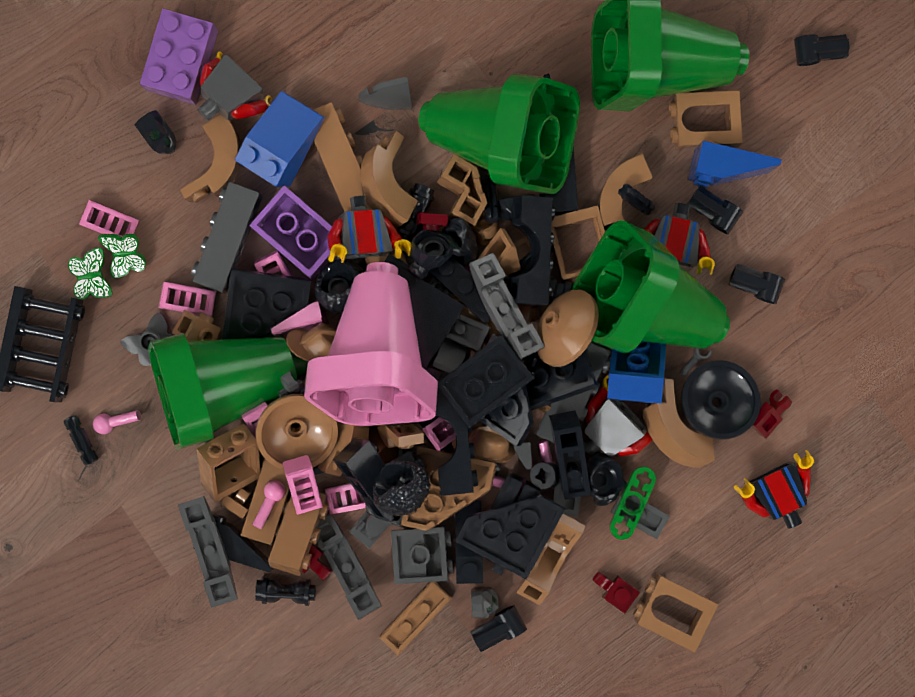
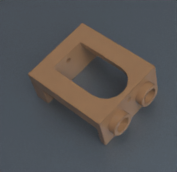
(684, 138)
(663, 586)

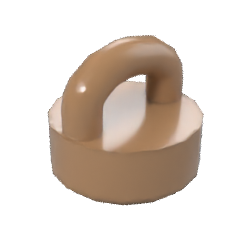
(485, 231)

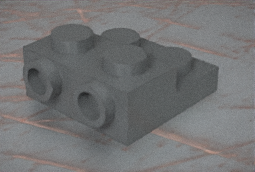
(421, 555)

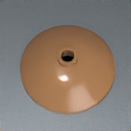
(567, 327)
(281, 442)

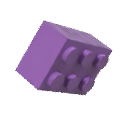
(178, 56)
(295, 231)

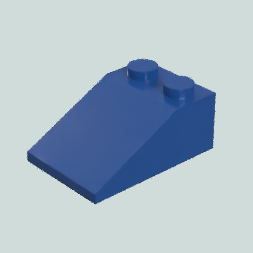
(280, 140)
(721, 164)
(638, 373)

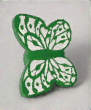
(124, 252)
(90, 275)

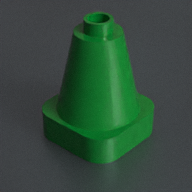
(657, 53)
(511, 130)
(647, 294)
(217, 381)

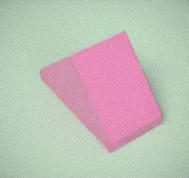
(439, 433)

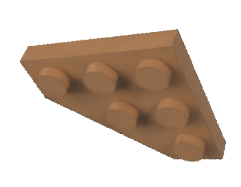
(437, 507)

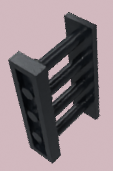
(17, 327)

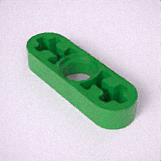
(647, 487)

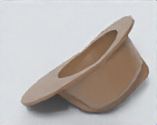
(311, 343)
(489, 445)

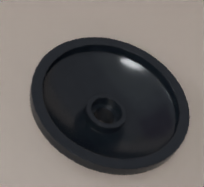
(732, 388)

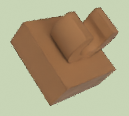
(238, 504)

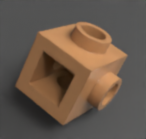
(196, 327)

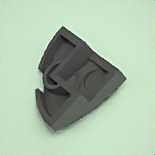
(388, 95)

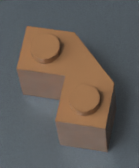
(464, 181)

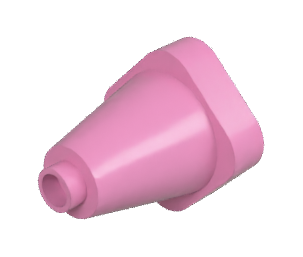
(374, 358)

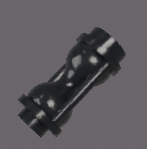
(425, 197)
(272, 591)

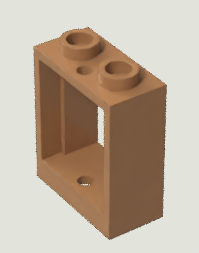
(569, 219)
(243, 469)

